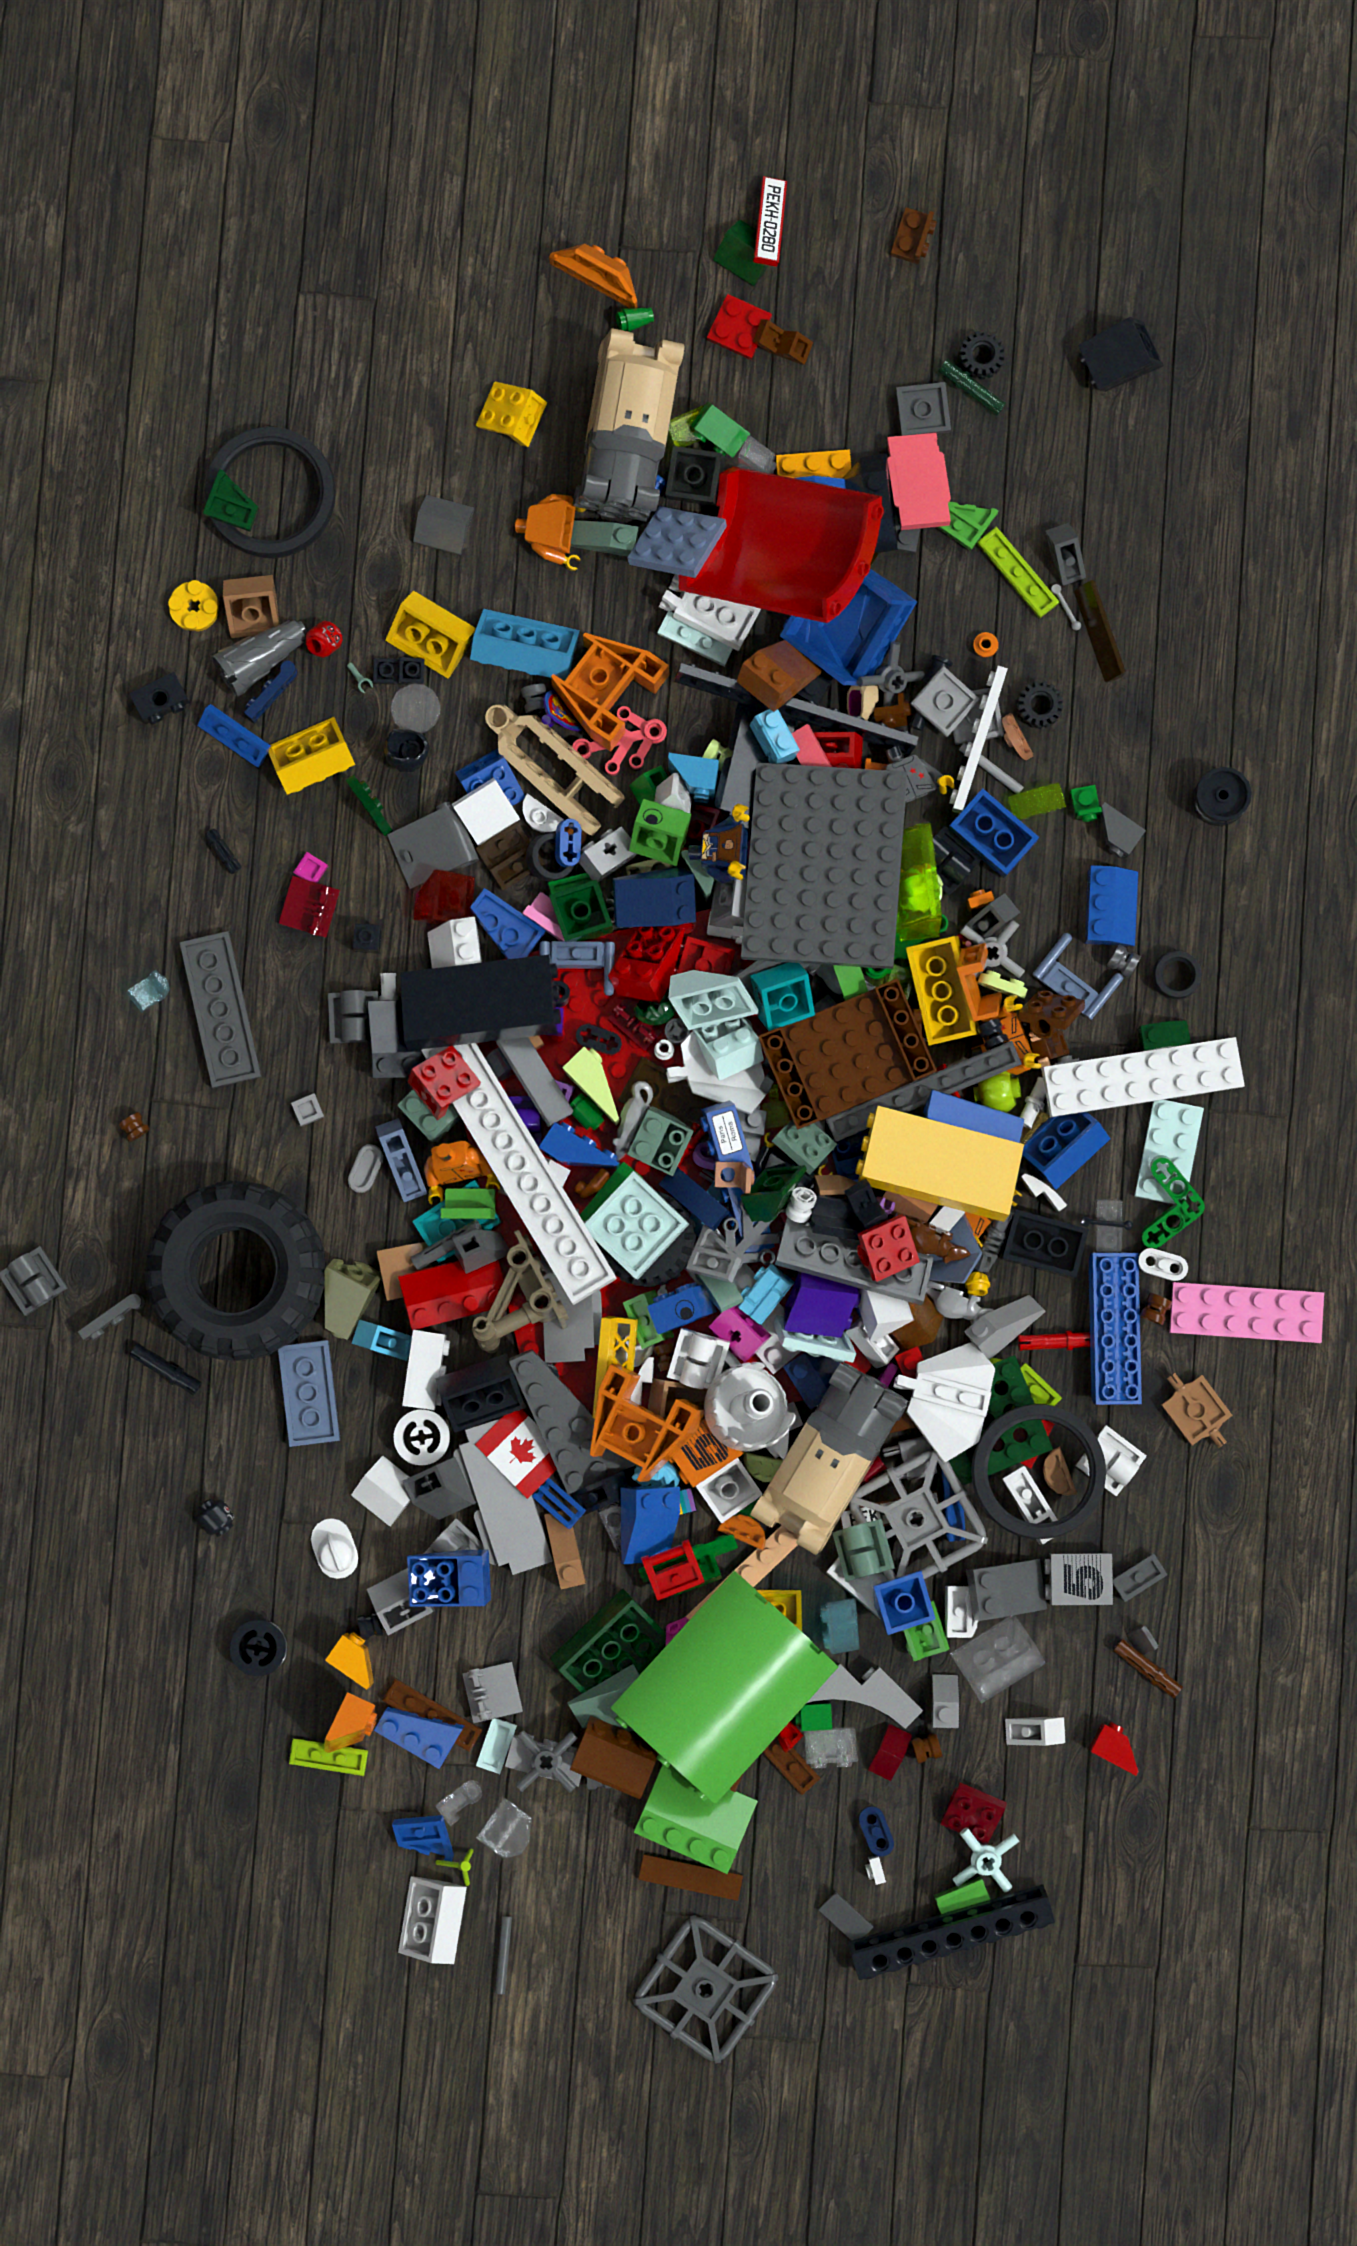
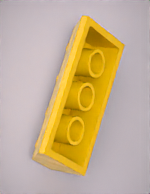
(940, 990)

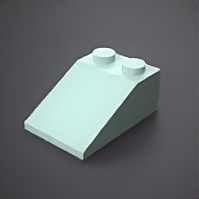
(709, 998)

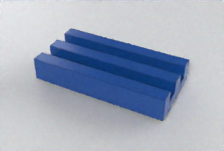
(544, 1490)

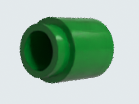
(587, 1112)

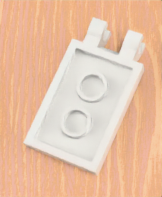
(714, 617)

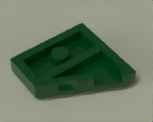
(230, 504)
(371, 805)

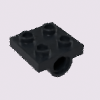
(953, 859)

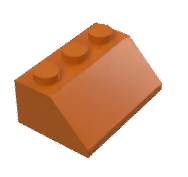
(351, 1723)

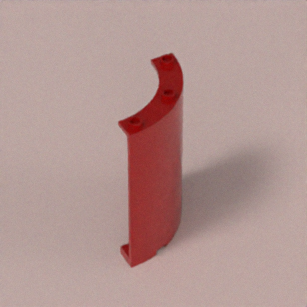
(789, 545)

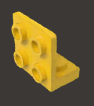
(512, 412)

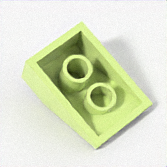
(588, 1074)

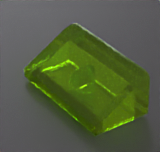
(680, 430)

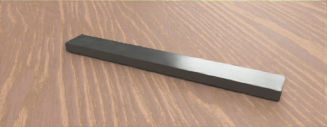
(917, 1093)

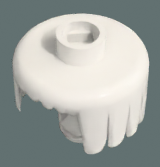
(747, 1408)

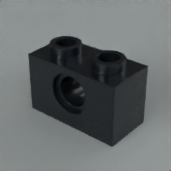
(145, 698)

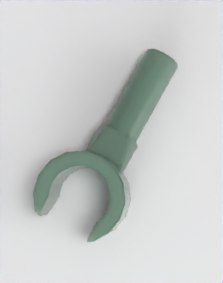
(359, 677)

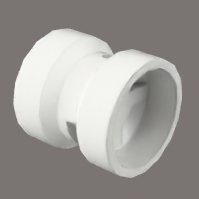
(800, 1205)

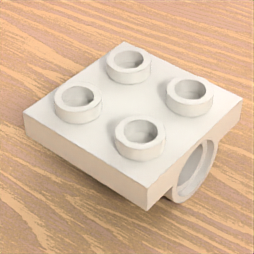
(697, 1359)
(1120, 1457)

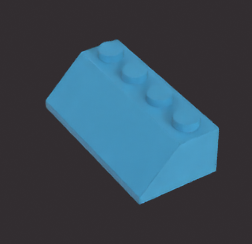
(524, 644)

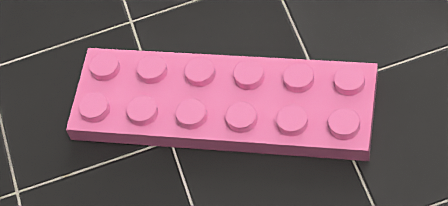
(1246, 1312)

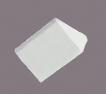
(882, 1314)
(729, 1490)
(383, 1491)

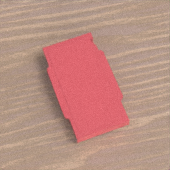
(918, 481)

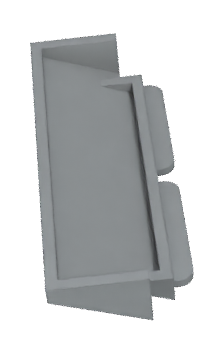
(582, 1325)
(506, 1518)

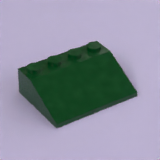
(609, 1643)

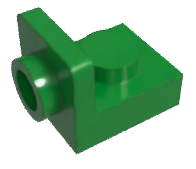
(1085, 803)

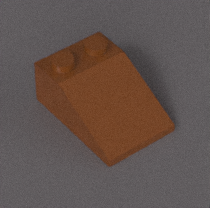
(777, 674)

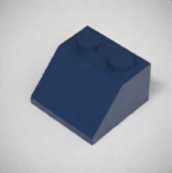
(811, 1376)

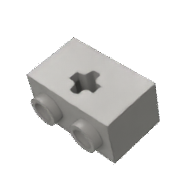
(600, 865)

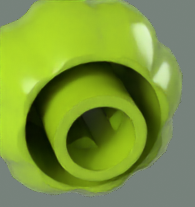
(998, 1091)

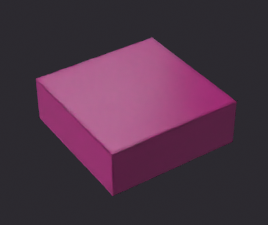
(310, 868)

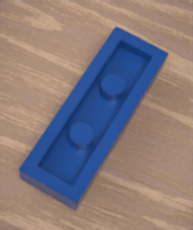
(234, 735)

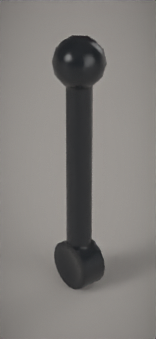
(1086, 1221)

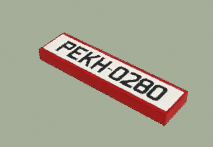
(770, 221)

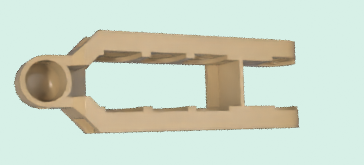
(509, 727)

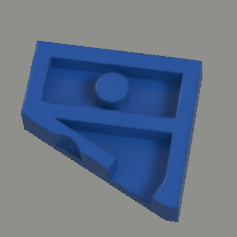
(424, 1835)

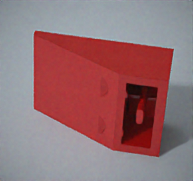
(842, 748)
(647, 963)

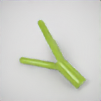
(463, 1865)

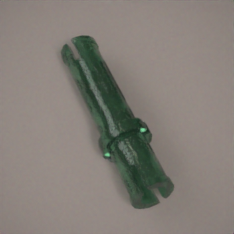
(972, 387)

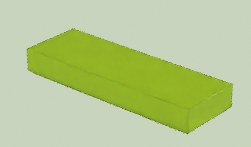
(312, 1755)

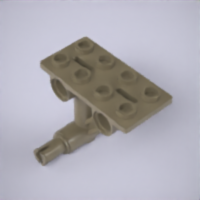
(536, 1290)

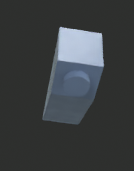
(401, 1160)

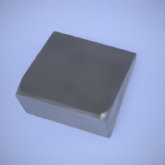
(1142, 1640)

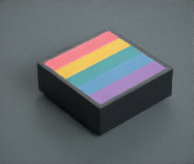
(687, 1501)

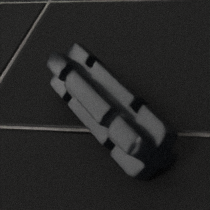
(223, 851)

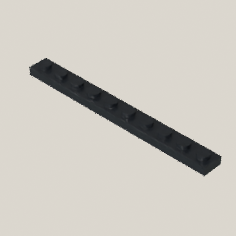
(803, 711)

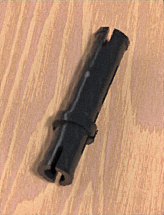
(159, 1365)

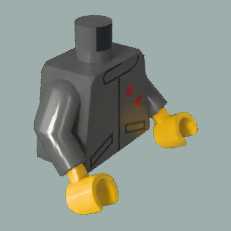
(921, 776)

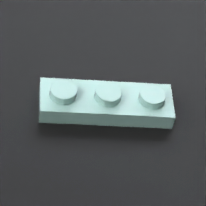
(694, 640)

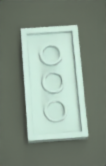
(1171, 1133)

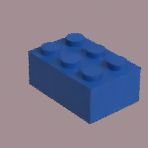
(993, 833)

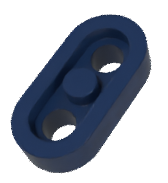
(876, 1830)

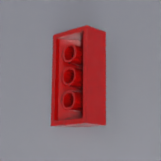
(448, 1293)

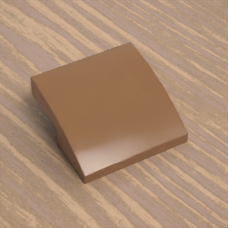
(398, 1262)

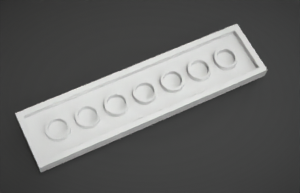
(1142, 1077)

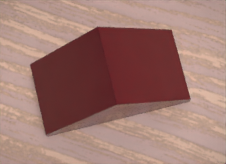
(890, 1752)

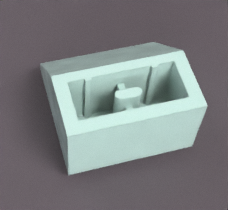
(729, 1047)

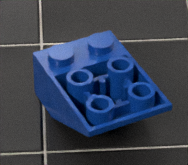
(569, 1149)
(449, 1578)

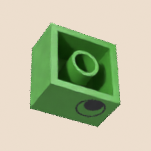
(660, 832)

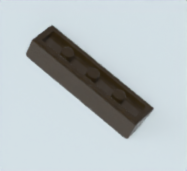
(1099, 631)

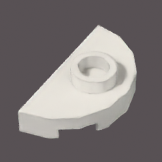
(539, 816)

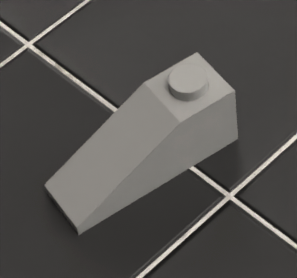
(1003, 1325)

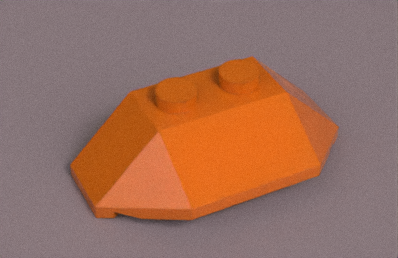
(598, 271)

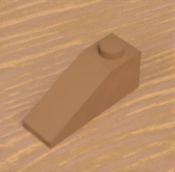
(565, 1552)

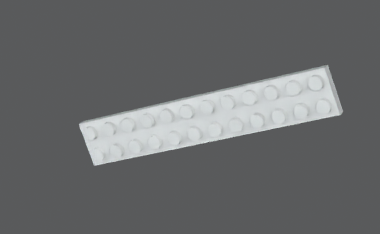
(530, 1181)

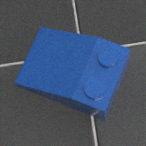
(648, 1520)

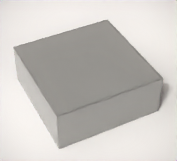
(307, 1110)

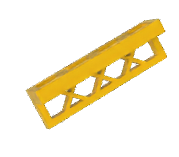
(608, 1348)

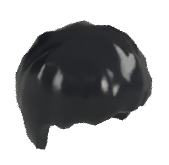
(406, 749)

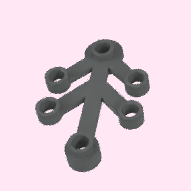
(751, 1236)

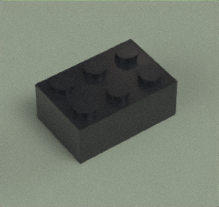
(1044, 1244)

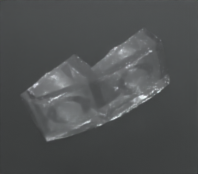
(1108, 1237)

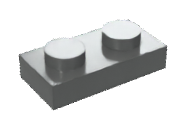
(1139, 1577)

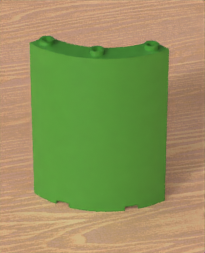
(724, 1688)

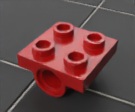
(887, 1248)

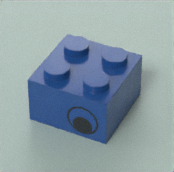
(679, 1309)

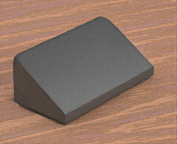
(845, 1917)

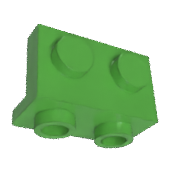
(926, 1638)

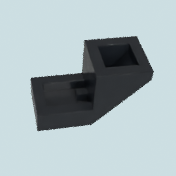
(864, 1205)

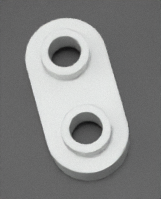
(1162, 1264)

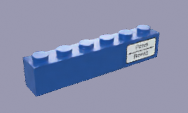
(729, 1145)

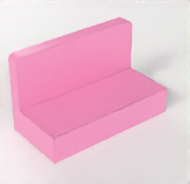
(543, 914)

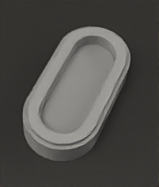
(365, 1168)

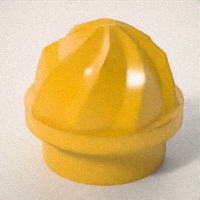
(977, 1284)

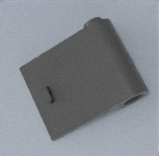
(434, 843)

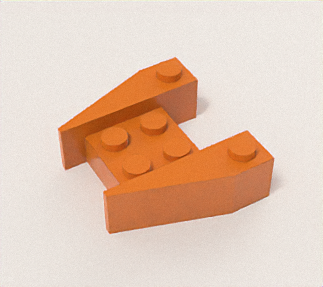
(602, 679)
(635, 1430)

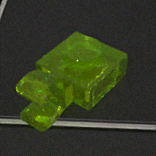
(777, 1111)

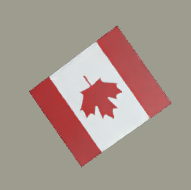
(518, 1452)

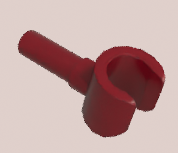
(964, 942)

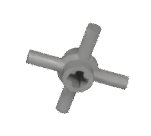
(998, 942)

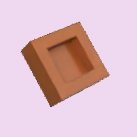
(979, 899)

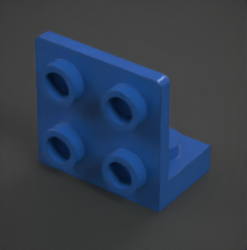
(488, 767)

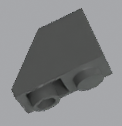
(479, 1249)

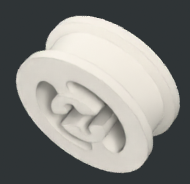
(419, 1417)

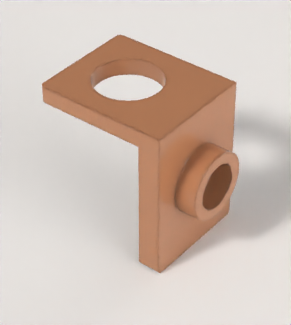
(743, 1175)

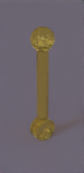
(1043, 1117)

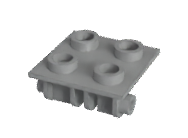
(492, 1692)

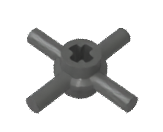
(890, 676)
(555, 1753)

